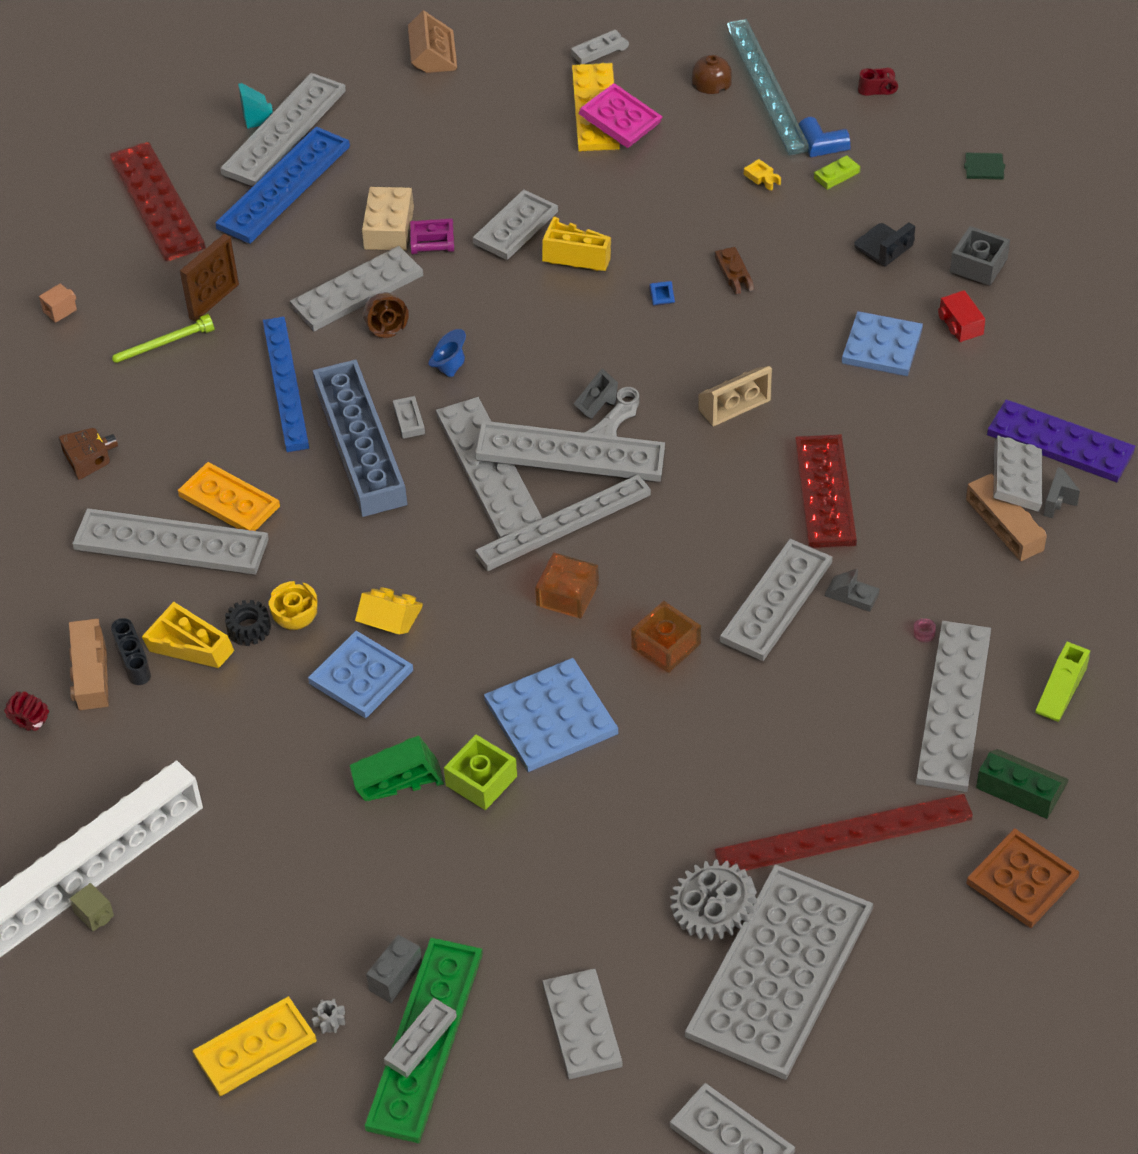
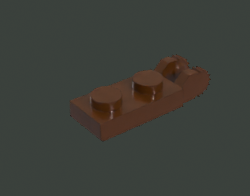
(734, 269)

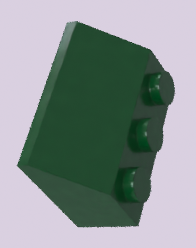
(1020, 783)

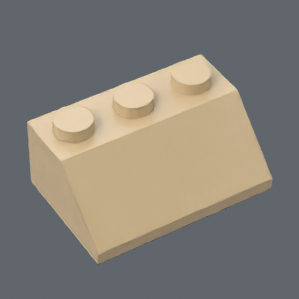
(736, 395)

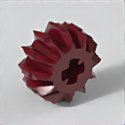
(26, 711)

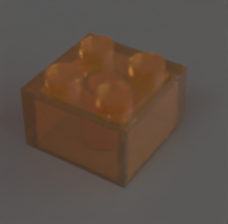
(567, 585)
(666, 636)

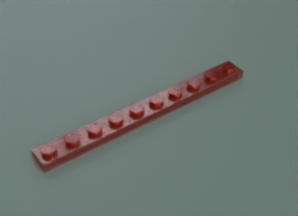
(846, 833)

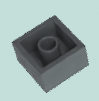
(979, 255)

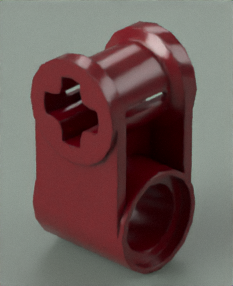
(875, 82)

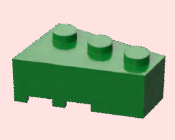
(395, 769)

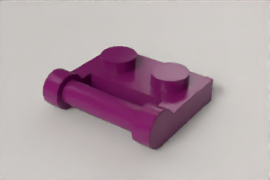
(432, 231)

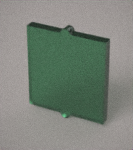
(984, 166)

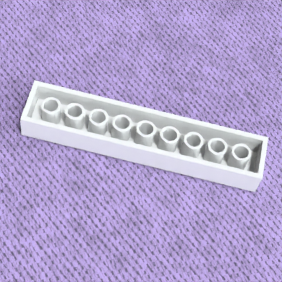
(96, 852)

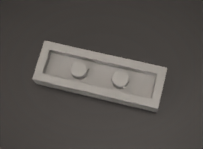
(420, 1037)

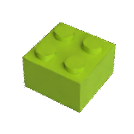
(480, 772)

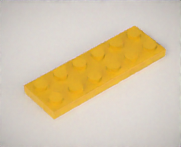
(589, 82)

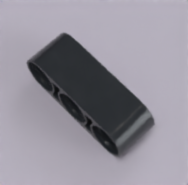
(131, 651)

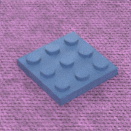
(882, 343)
(360, 674)

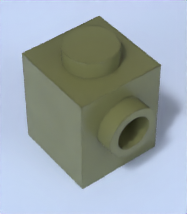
(92, 907)

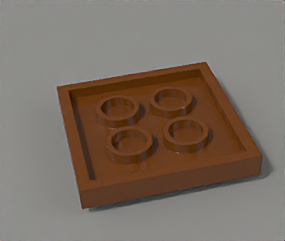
(209, 277)

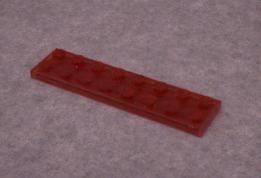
(157, 201)

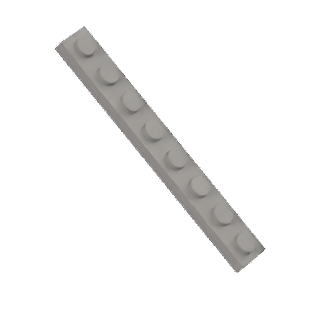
(562, 522)

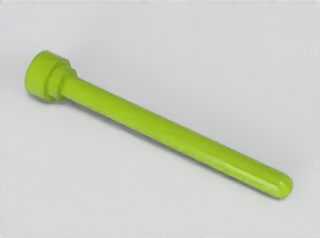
(204, 324)

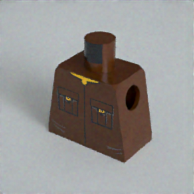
(87, 451)

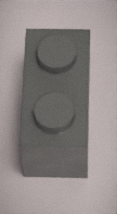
(394, 968)

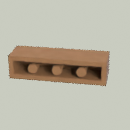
(1006, 519)

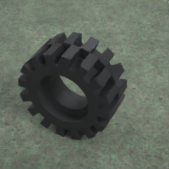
(247, 633)

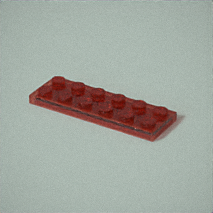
(825, 491)

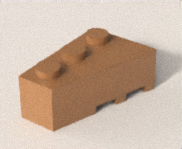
(89, 665)

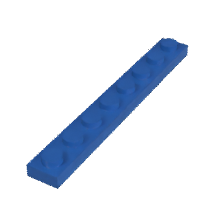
(285, 384)

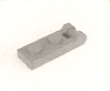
(599, 47)

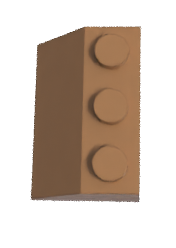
(431, 44)

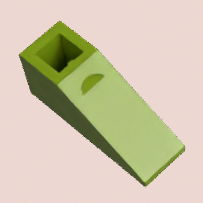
(1063, 681)

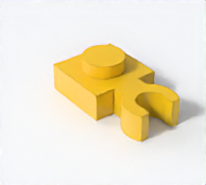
(761, 172)

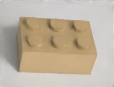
(387, 218)

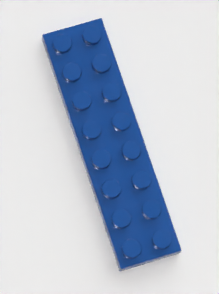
(282, 185)

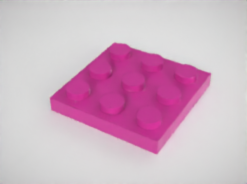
(620, 115)

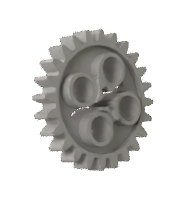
(713, 899)

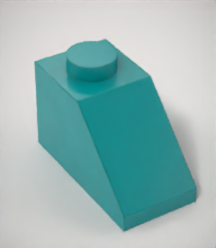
(254, 106)

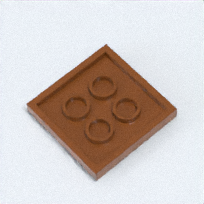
(1022, 878)

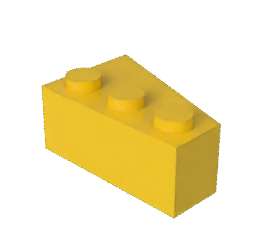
(188, 638)

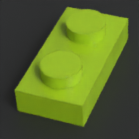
(836, 172)

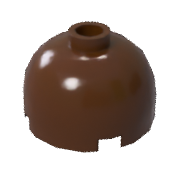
(711, 74)
(385, 314)

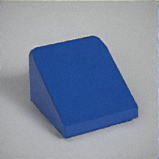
(662, 293)

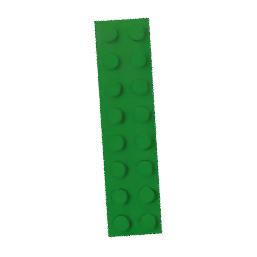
(405, 1103)

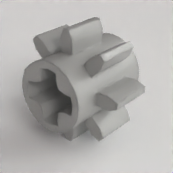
(328, 1016)

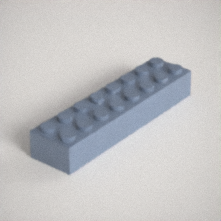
(360, 438)

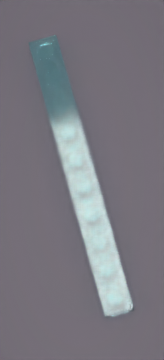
(768, 87)

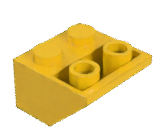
(387, 610)

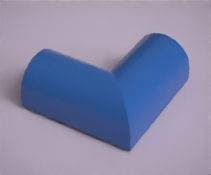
(823, 143)

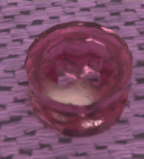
(926, 636)

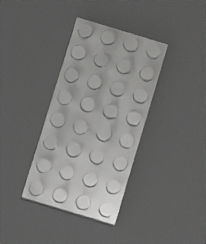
(779, 972)

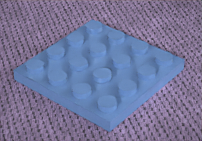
(550, 714)

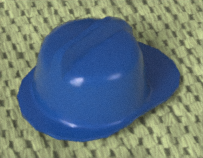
(449, 353)

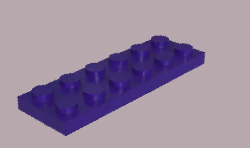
(1063, 440)

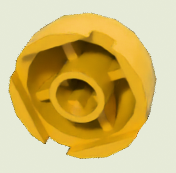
(293, 605)

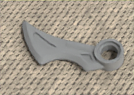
(621, 412)

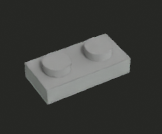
(408, 417)

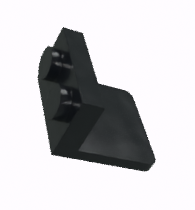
(885, 243)

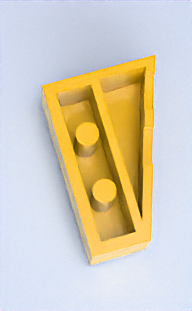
(575, 247)

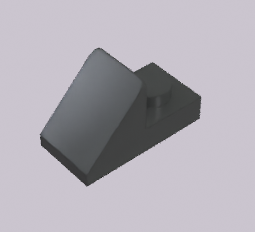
(600, 390)
(1061, 491)
(852, 592)

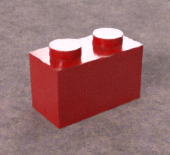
(961, 316)

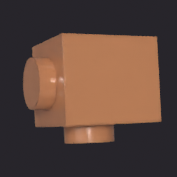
(58, 302)

